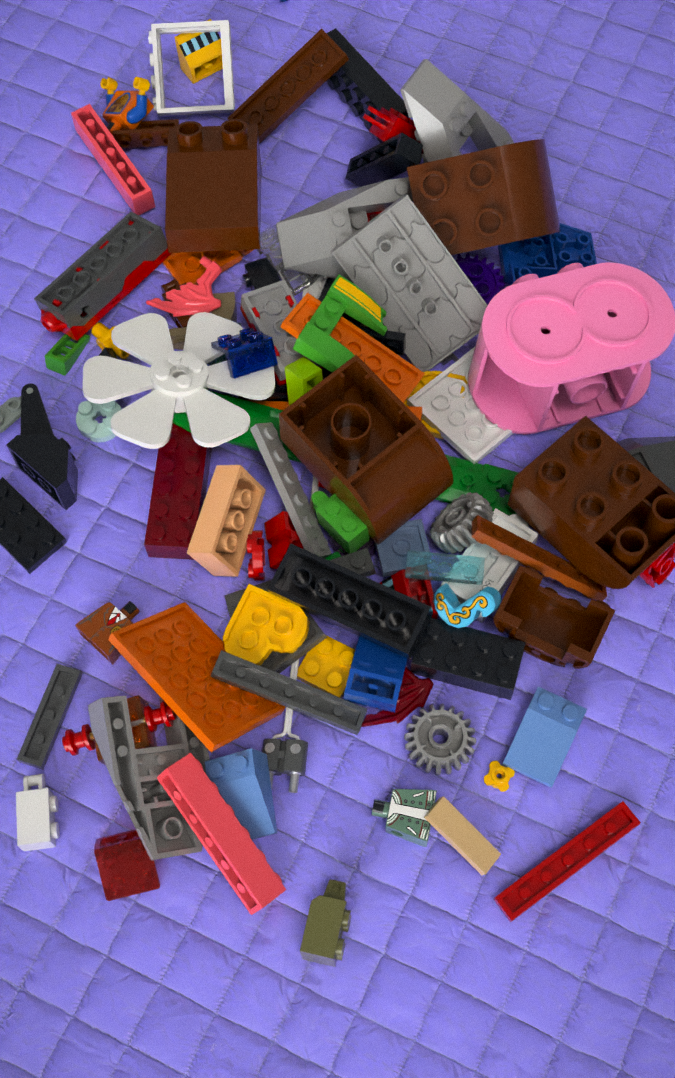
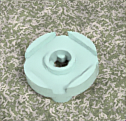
(89, 426)

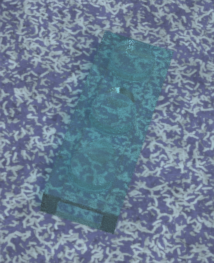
(445, 567)

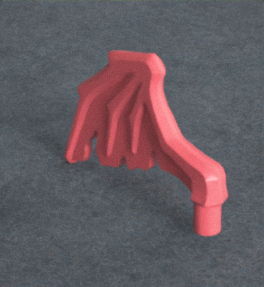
(192, 298)

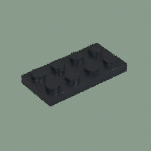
(25, 531)

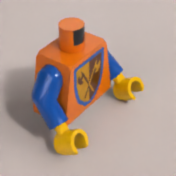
(126, 108)

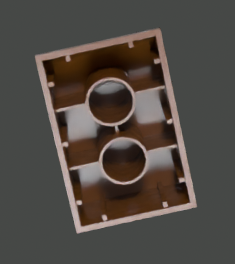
(487, 196)

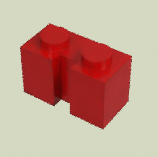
(280, 534)

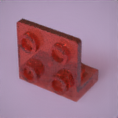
(125, 865)

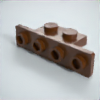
(146, 134)

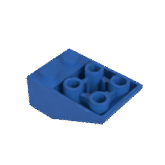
(375, 676)

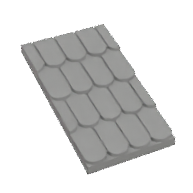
(414, 281)

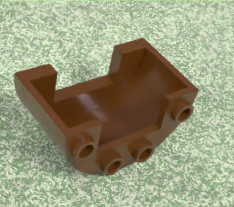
(551, 625)

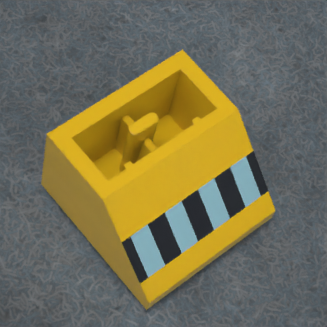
(199, 54)

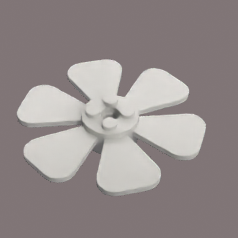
(176, 381)

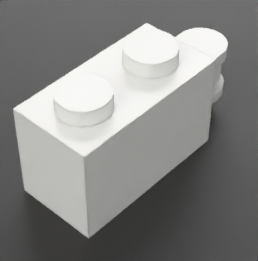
(36, 815)

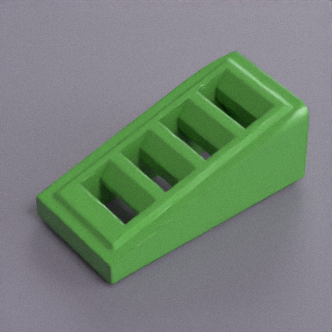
(60, 363)

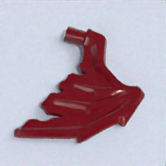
(412, 695)

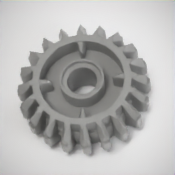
(454, 524)
(440, 723)

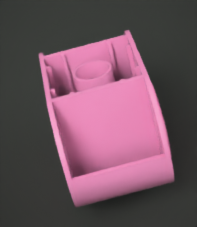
(569, 346)

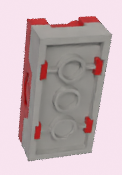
(265, 311)

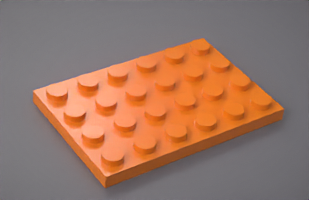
(176, 658)

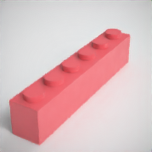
(113, 160)
(221, 833)

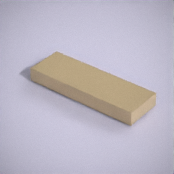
(462, 835)

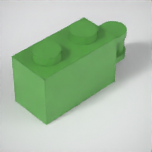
(340, 521)

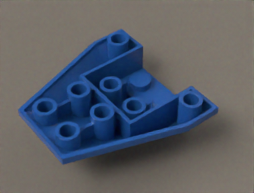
(546, 253)

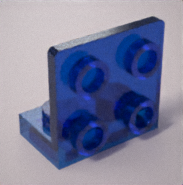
(247, 351)

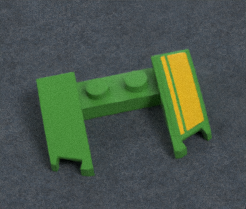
(341, 298)

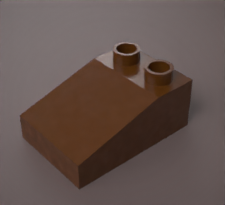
(213, 187)

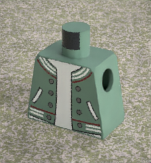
(406, 814)

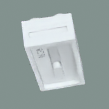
(498, 568)

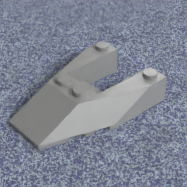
(447, 115)
(315, 231)
(136, 773)

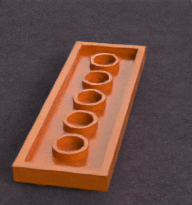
(391, 368)

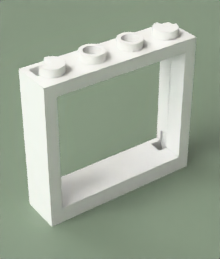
(157, 79)

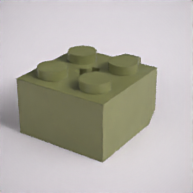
(325, 926)

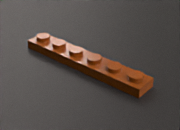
(535, 557)

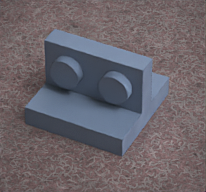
(394, 549)

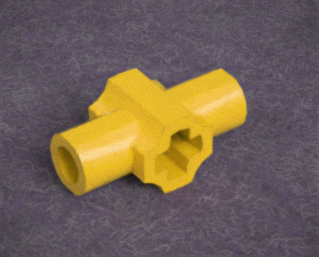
(104, 339)

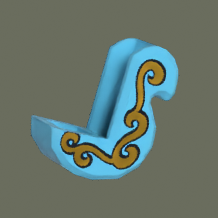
(463, 614)

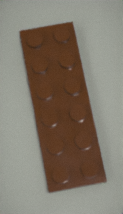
(291, 84)

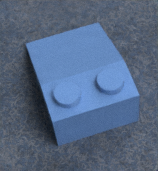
(544, 737)
(246, 787)

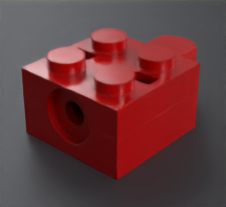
(390, 124)

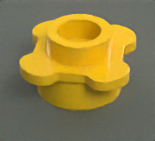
(498, 783)

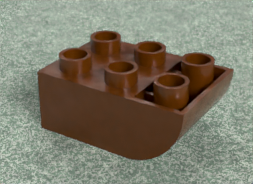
(366, 448)
(596, 505)

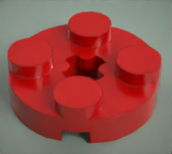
(256, 546)

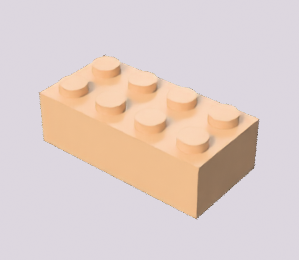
(226, 520)

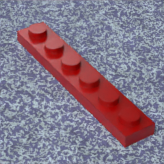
(566, 861)

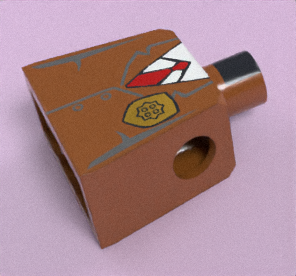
(101, 623)

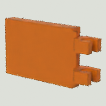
(186, 266)

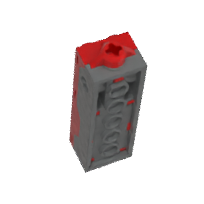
(102, 276)

